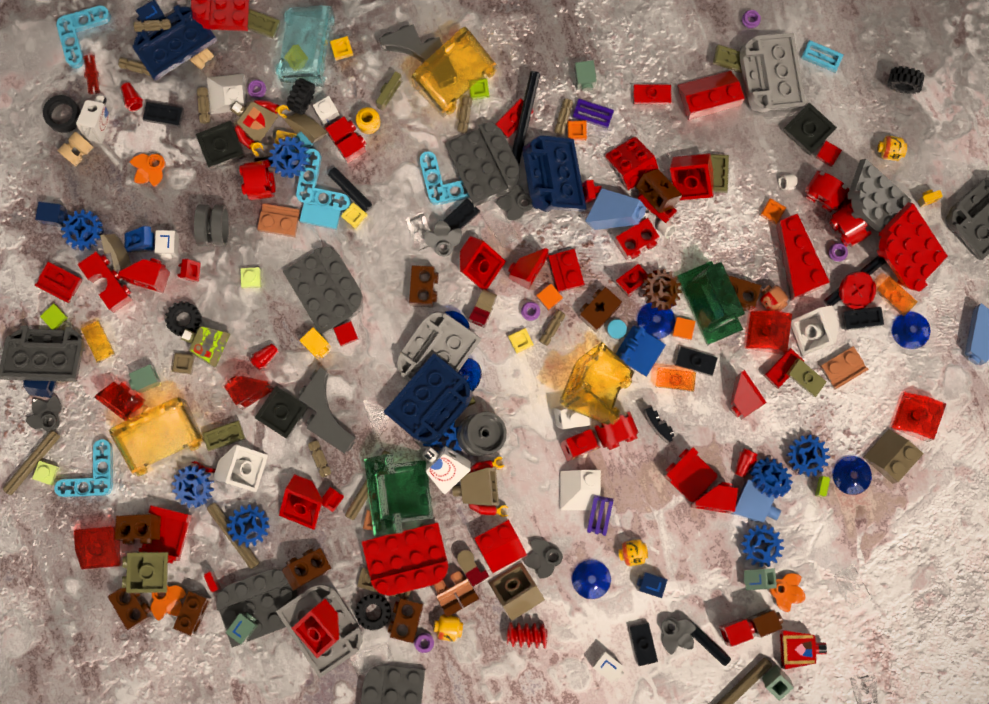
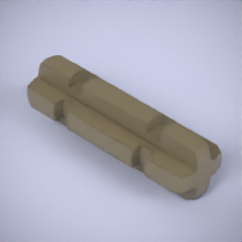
(152, 25)
(133, 65)
(203, 105)
(464, 114)
(563, 116)
(552, 327)
(319, 458)

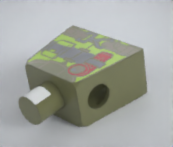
(206, 344)

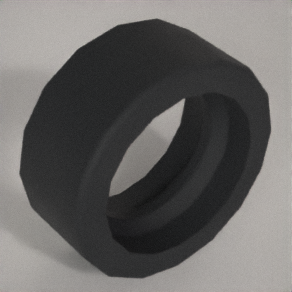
(51, 104)

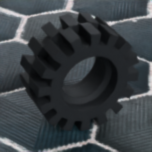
(906, 80)
(300, 96)
(173, 313)
(361, 608)

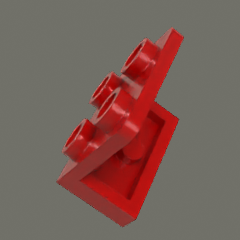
(632, 161)
(690, 475)

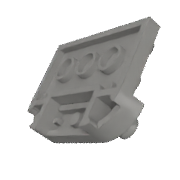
(772, 73)
(437, 335)
(349, 631)

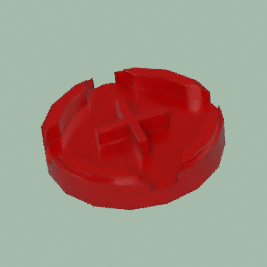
(857, 290)

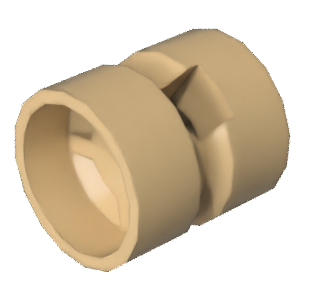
(80, 144)

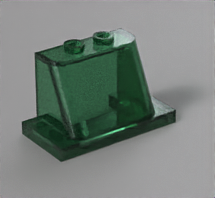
(712, 301)
(397, 493)

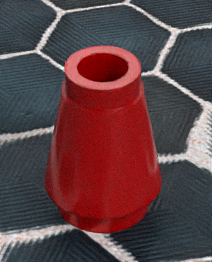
(131, 98)
(262, 357)
(745, 462)

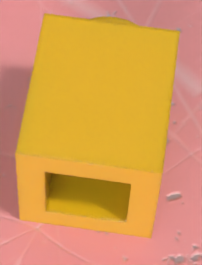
(315, 344)

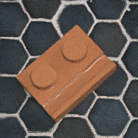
(278, 220)
(844, 367)

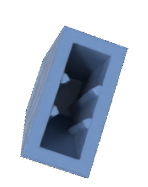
(615, 211)
(978, 338)

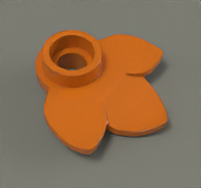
(146, 170)
(789, 593)
(169, 603)

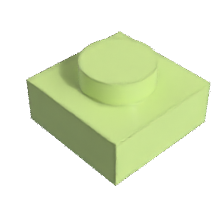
(251, 277)
(45, 473)

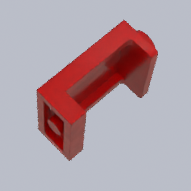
(172, 533)

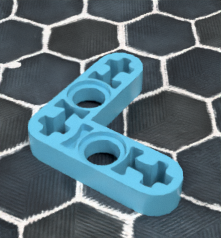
(74, 27)
(444, 189)
(315, 192)
(98, 477)

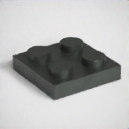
(809, 128)
(220, 145)
(281, 412)

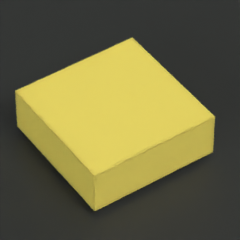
(354, 215)
(520, 340)

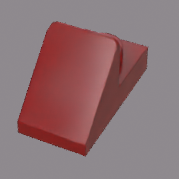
(632, 280)

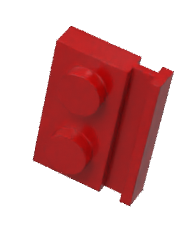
(566, 270)
(58, 282)

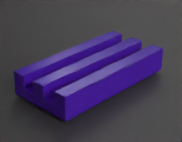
(595, 107)
(597, 529)

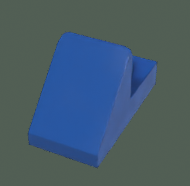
(139, 240)

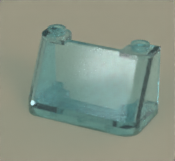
(305, 44)

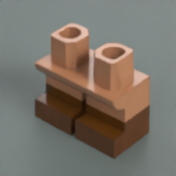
(448, 598)

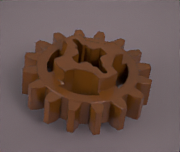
(663, 287)

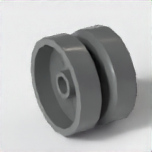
(211, 225)
(481, 434)

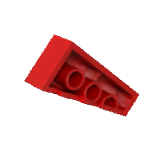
(800, 259)

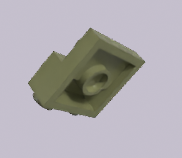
(145, 572)

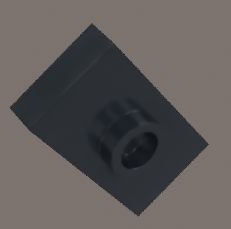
(163, 114)
(462, 215)
(863, 318)
(696, 361)
(643, 644)

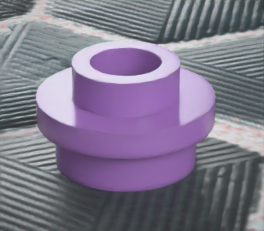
(751, 14)
(254, 84)
(838, 246)
(530, 305)
(419, 647)

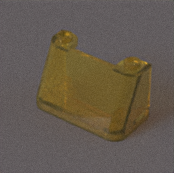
(453, 71)
(596, 384)
(156, 435)

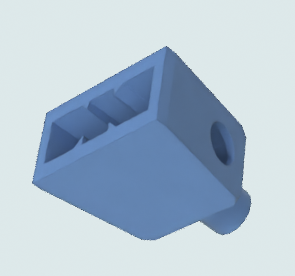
(754, 505)

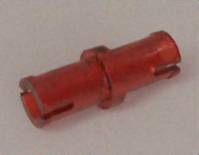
(91, 74)

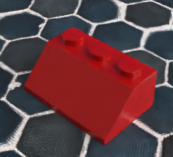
(711, 94)

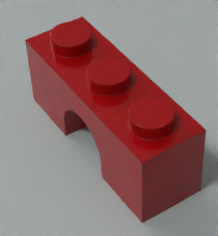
(115, 294)

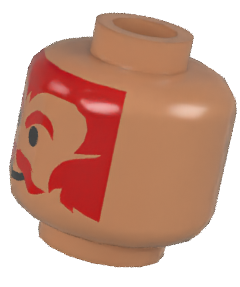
(774, 298)

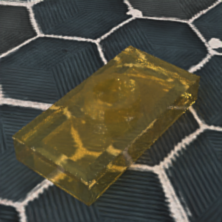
(98, 341)

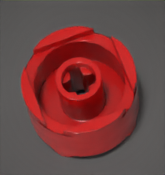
(258, 180)
(826, 191)
(850, 229)
(622, 430)

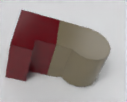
(483, 308)
(472, 572)

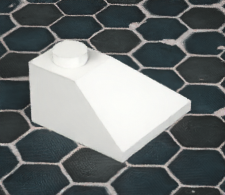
(225, 91)
(815, 330)
(241, 468)
(579, 488)

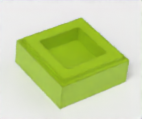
(480, 90)
(53, 317)
(822, 486)

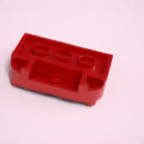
(221, 14)
(910, 248)
(406, 560)

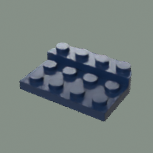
(167, 49)
(553, 174)
(430, 401)

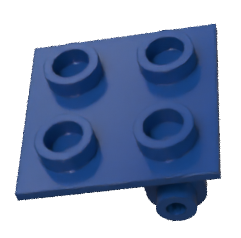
(640, 350)

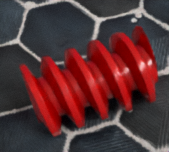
(527, 635)

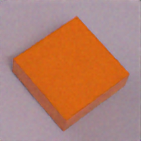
(577, 130)
(773, 211)
(549, 297)
(683, 328)

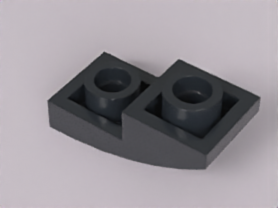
(663, 431)

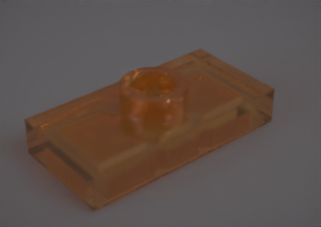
(896, 296)
(675, 379)

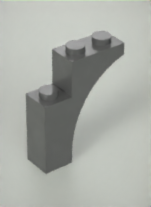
(408, 42)
(323, 422)

